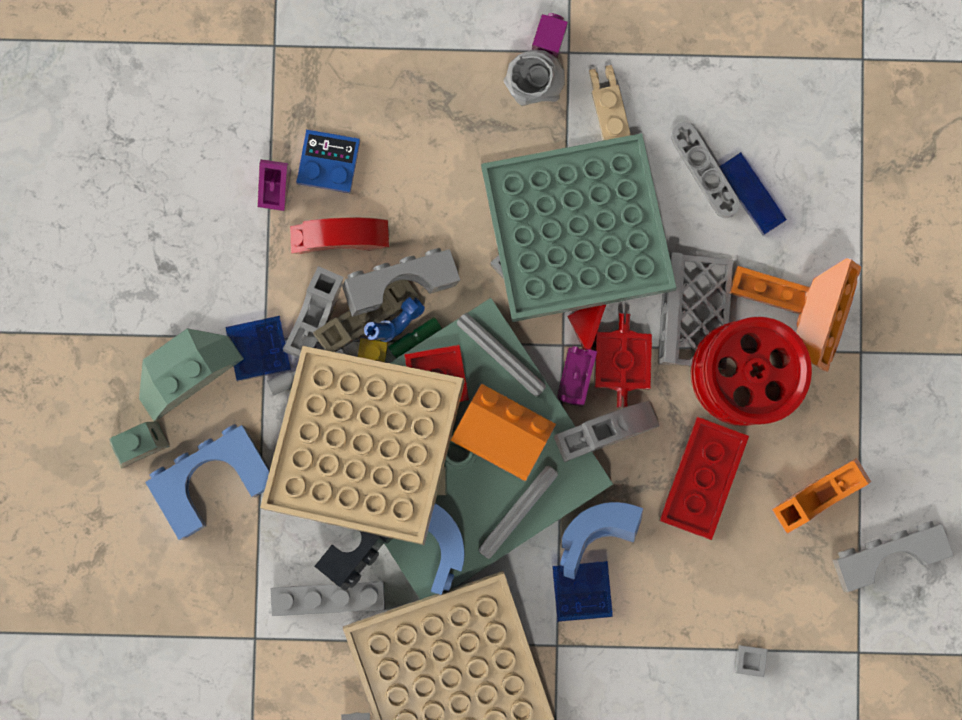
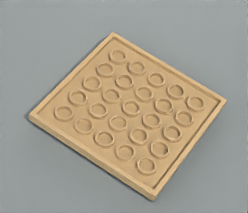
(363, 444)
(450, 658)

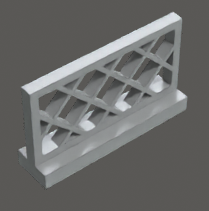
(673, 302)

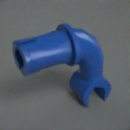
(387, 330)

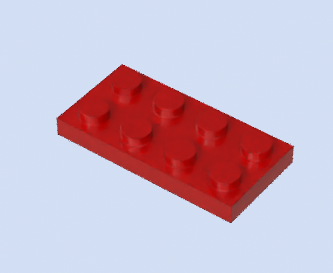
(704, 478)

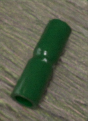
(412, 339)

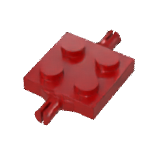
(623, 360)

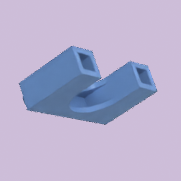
(172, 485)

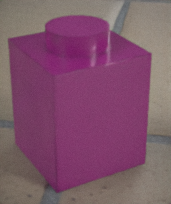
(550, 34)

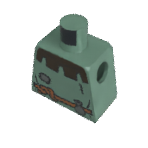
(138, 443)

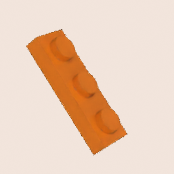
(768, 290)

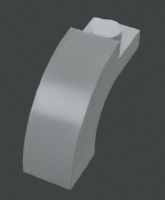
(316, 310)

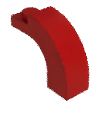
(339, 234)

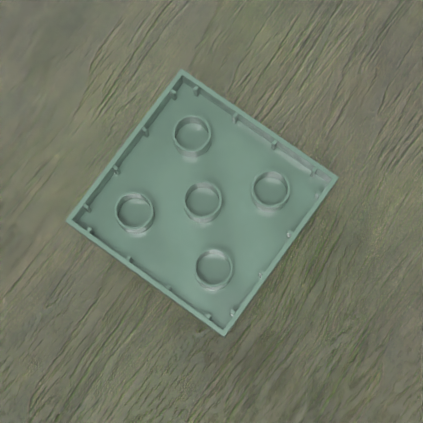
(481, 491)

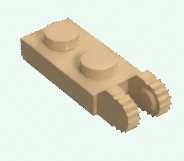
(609, 106)

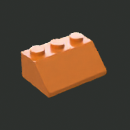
(503, 432)

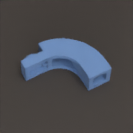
(599, 521)
(452, 548)

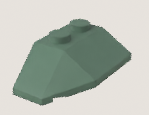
(184, 368)

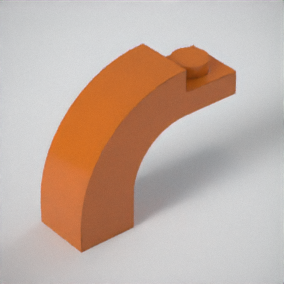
(821, 494)

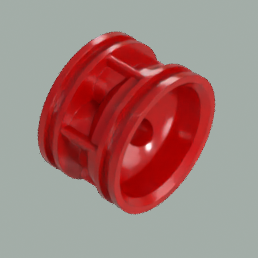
(717, 391)

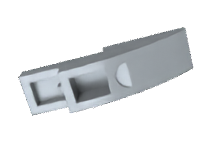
(606, 430)

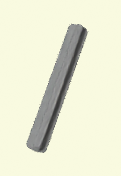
(501, 354)
(518, 512)

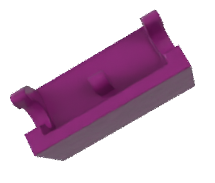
(576, 376)

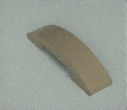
(347, 329)

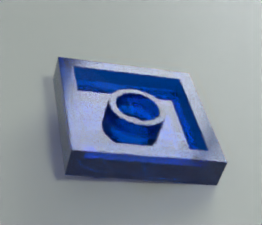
(261, 347)
(586, 595)

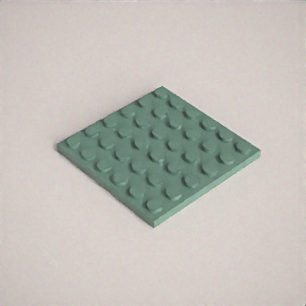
(578, 227)

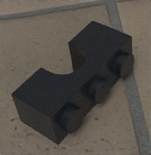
(345, 567)

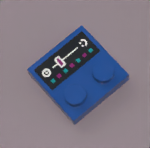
(328, 161)

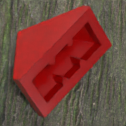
(586, 324)

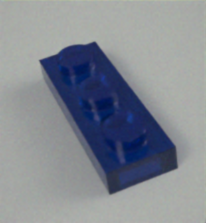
(752, 194)

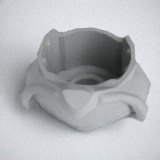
(535, 77)

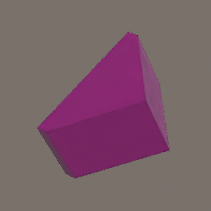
(273, 184)

